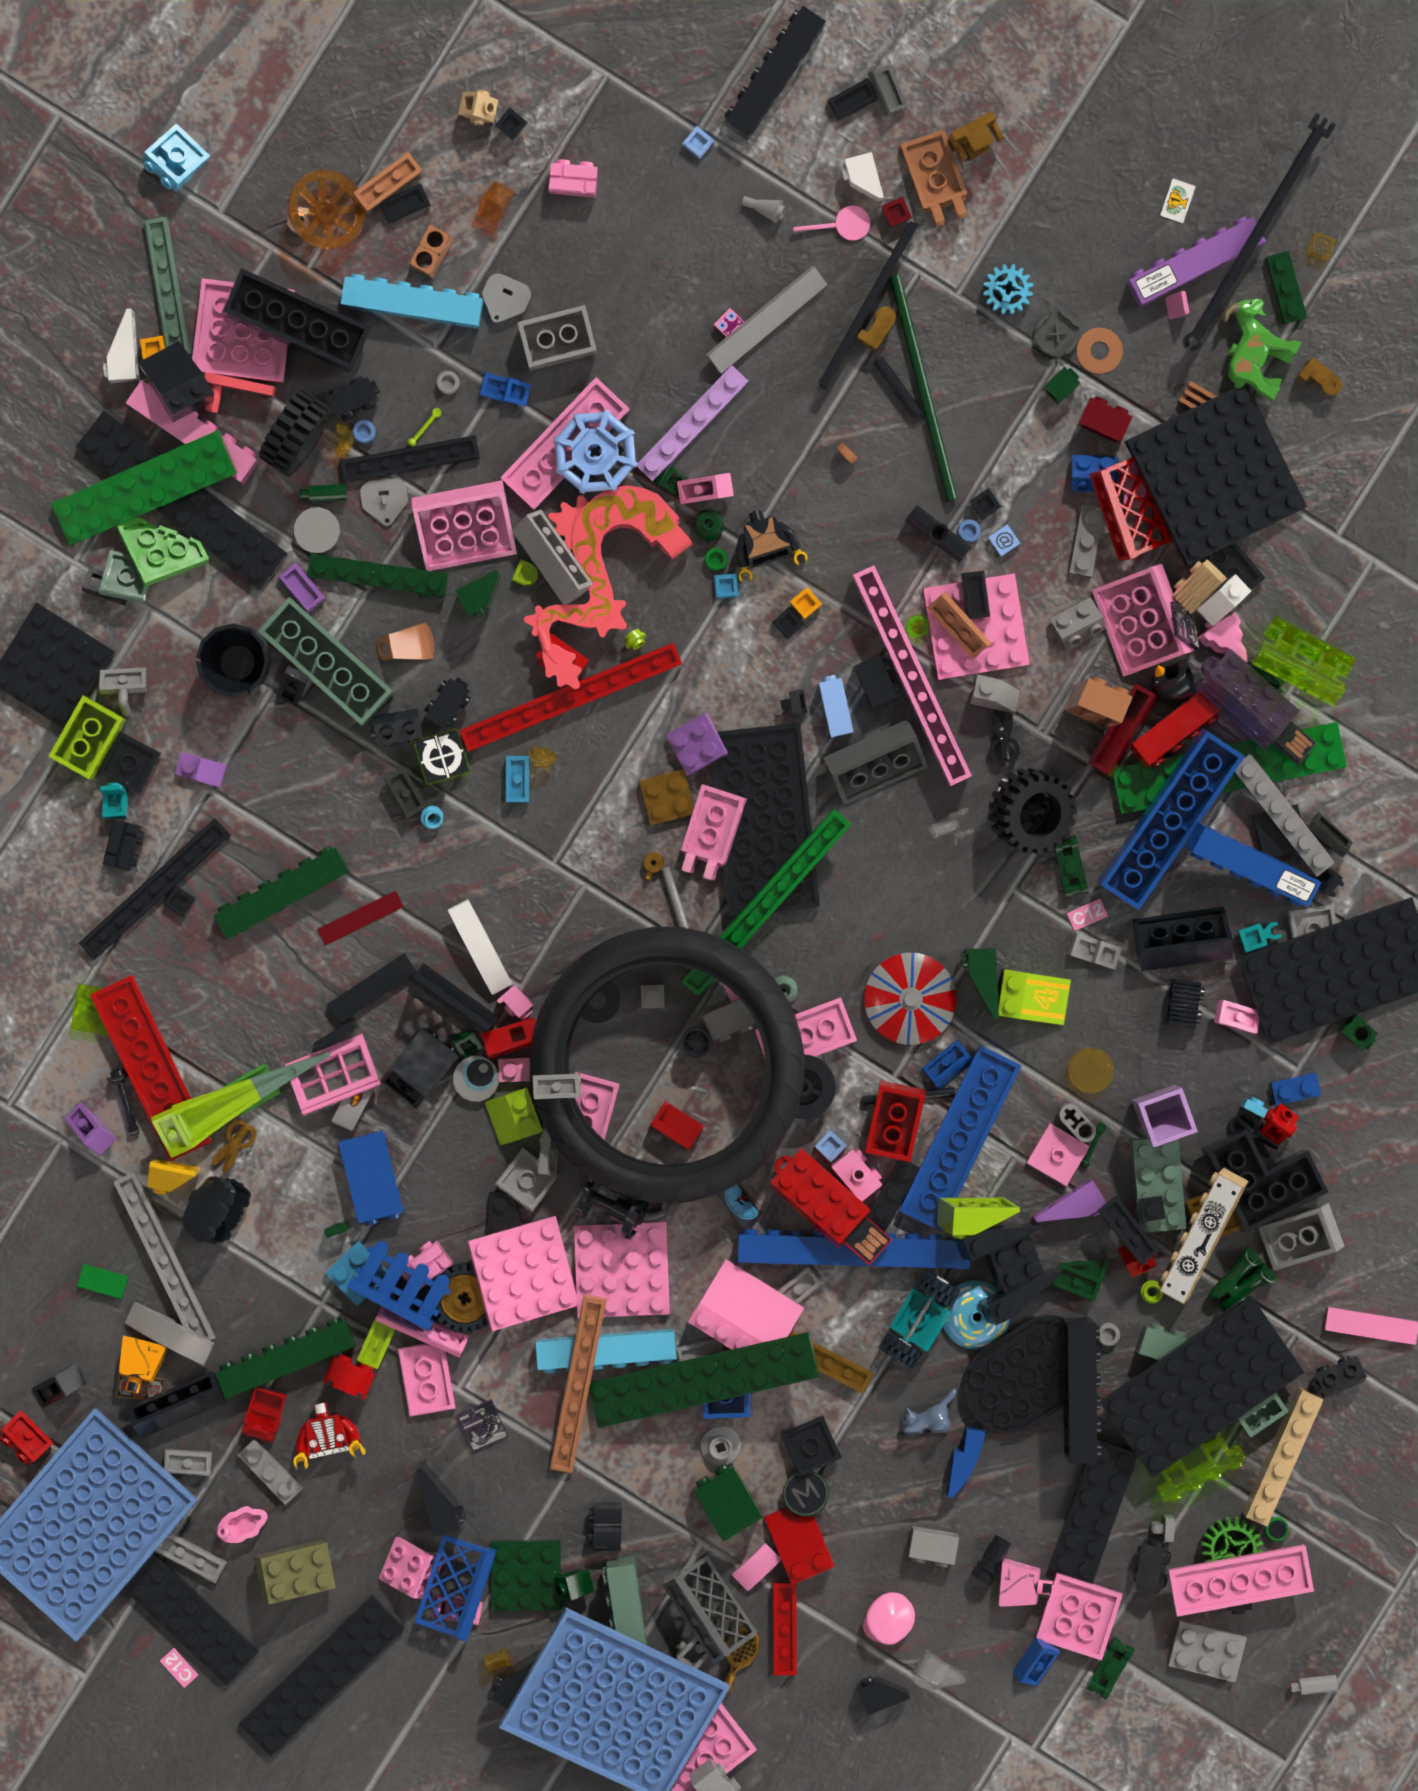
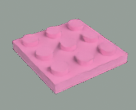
(1079, 1616)

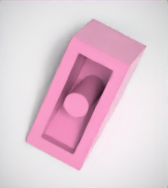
(705, 488)

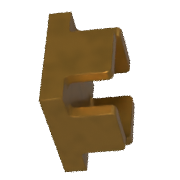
(975, 137)

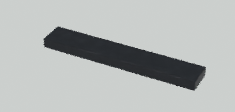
(409, 459)

